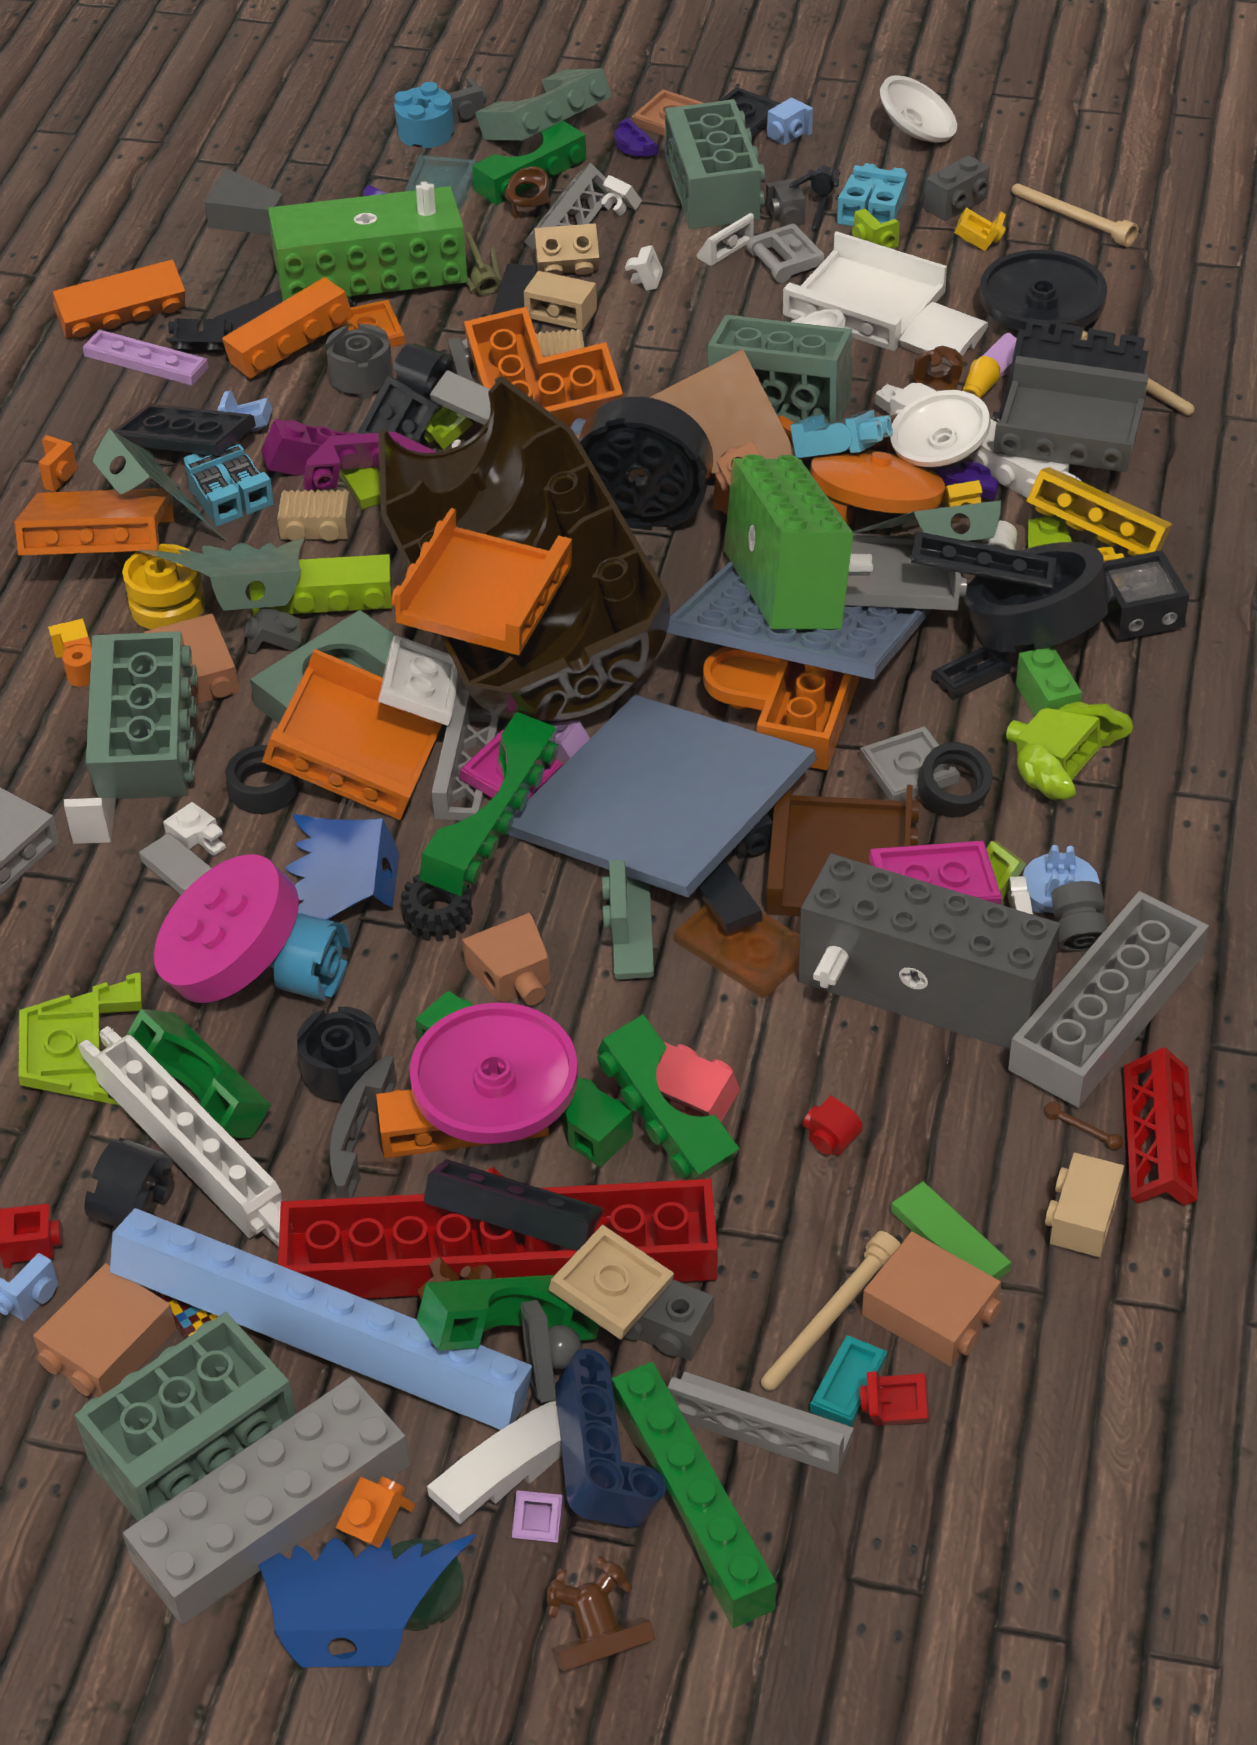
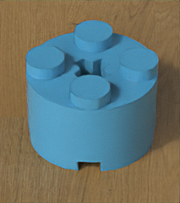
(424, 116)
(312, 958)

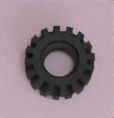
(435, 921)

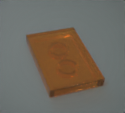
(752, 956)

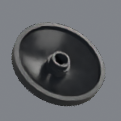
(1042, 287)

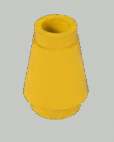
(982, 376)

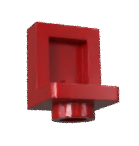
(895, 1399)

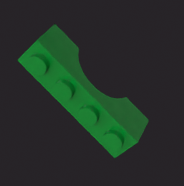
(559, 150)
(193, 1062)
(694, 1143)
(461, 1310)

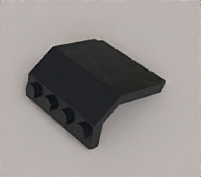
(1069, 348)

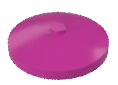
(494, 1073)

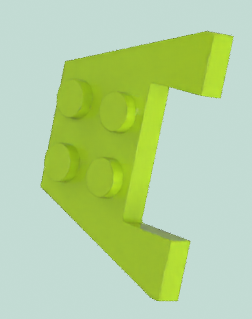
(56, 1028)

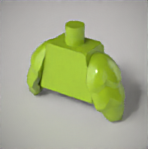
(1063, 742)

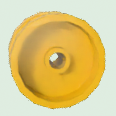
(161, 589)

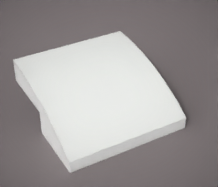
(942, 326)

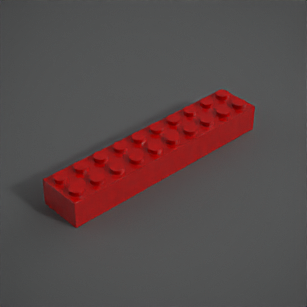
(388, 1241)

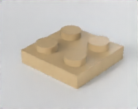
(611, 1281)

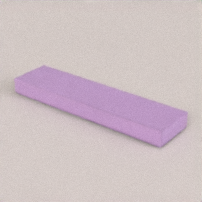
(145, 357)

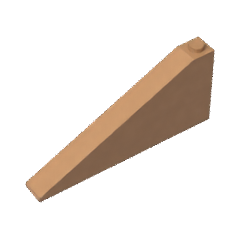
(729, 408)

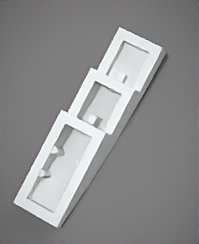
(500, 1463)

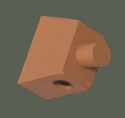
(510, 960)

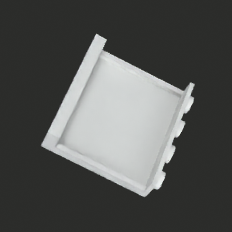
(871, 286)

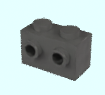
(956, 188)
(676, 1321)

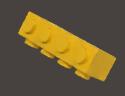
(1097, 512)

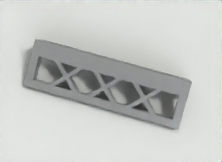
(570, 202)
(453, 753)
(762, 1422)

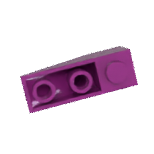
(292, 444)

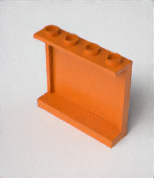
(93, 521)
(480, 586)
(349, 740)

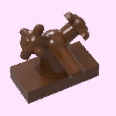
(595, 1618)

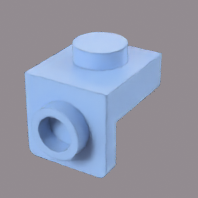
(260, 409)
(29, 1288)

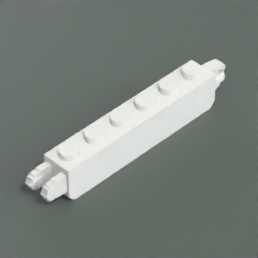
(1009, 470)
(187, 1133)

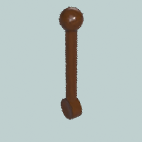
(1053, 1112)

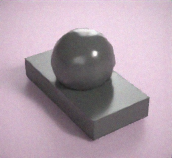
(546, 1349)

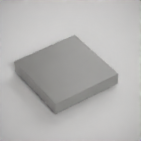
(899, 760)

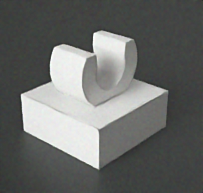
(619, 193)
(648, 268)

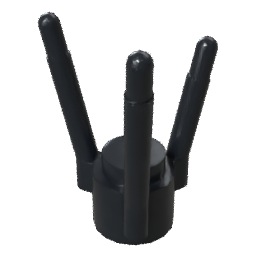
(822, 183)

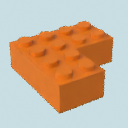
(564, 384)

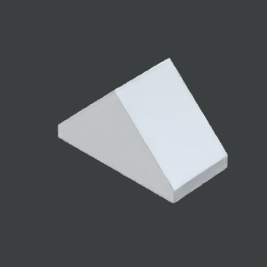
(90, 819)

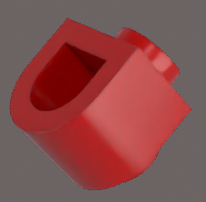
(832, 1126)

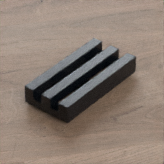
(974, 674)

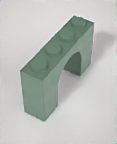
(565, 96)
(353, 640)

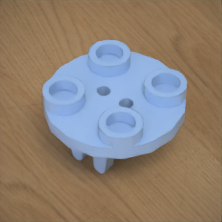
(1052, 871)

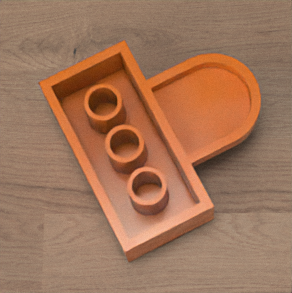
(795, 698)

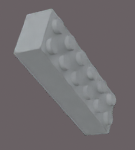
(1107, 998)
(265, 1499)

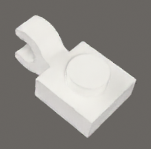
(195, 826)

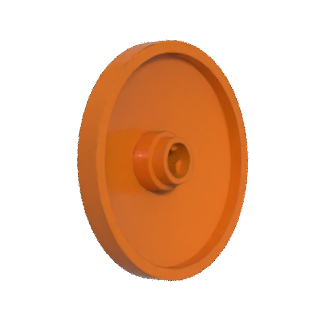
(877, 481)

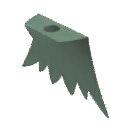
(137, 469)
(982, 517)
(235, 569)

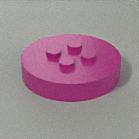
(226, 928)

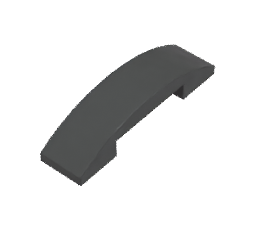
(350, 1123)

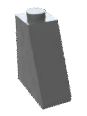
(240, 204)

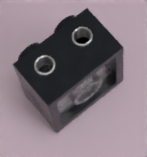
(1146, 596)

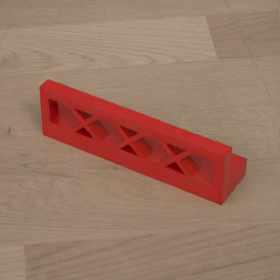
(1170, 1121)

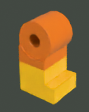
(73, 645)

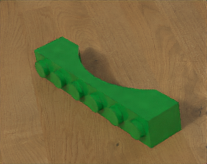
(458, 850)
(592, 1121)
(721, 1539)

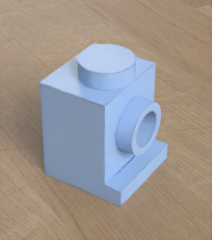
(789, 121)

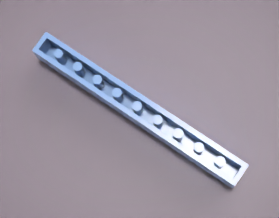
(317, 1318)

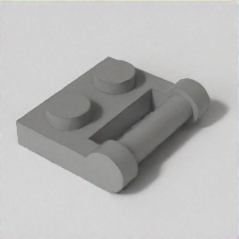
(792, 245)

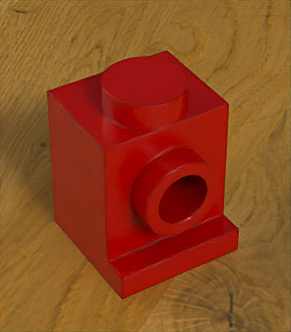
(28, 1232)

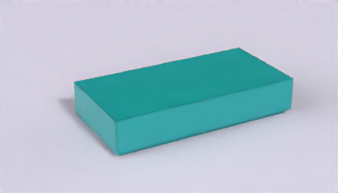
(840, 1389)

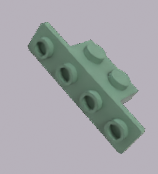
(630, 922)

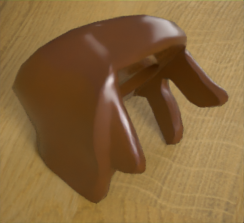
(533, 176)
(940, 380)

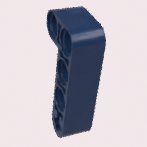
(595, 1476)

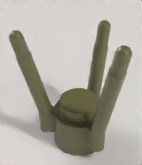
(484, 278)

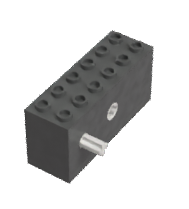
(925, 951)

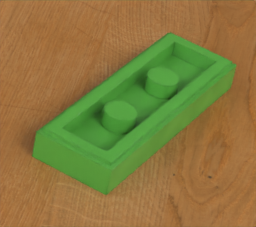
(939, 1223)

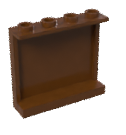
(815, 826)

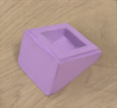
(1003, 352)
(570, 737)
(538, 1516)

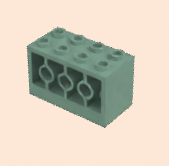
(713, 163)
(798, 364)
(141, 715)
(183, 1415)

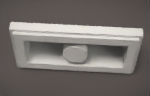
(727, 240)

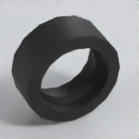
(961, 755)
(258, 799)

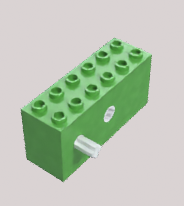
(370, 242)
(789, 543)

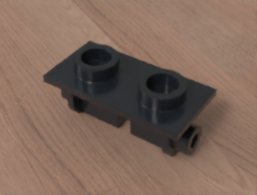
(187, 334)

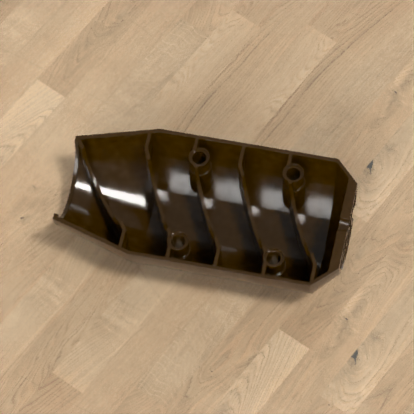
(529, 485)

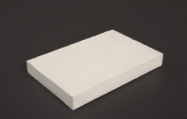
(419, 680)

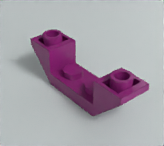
(348, 453)

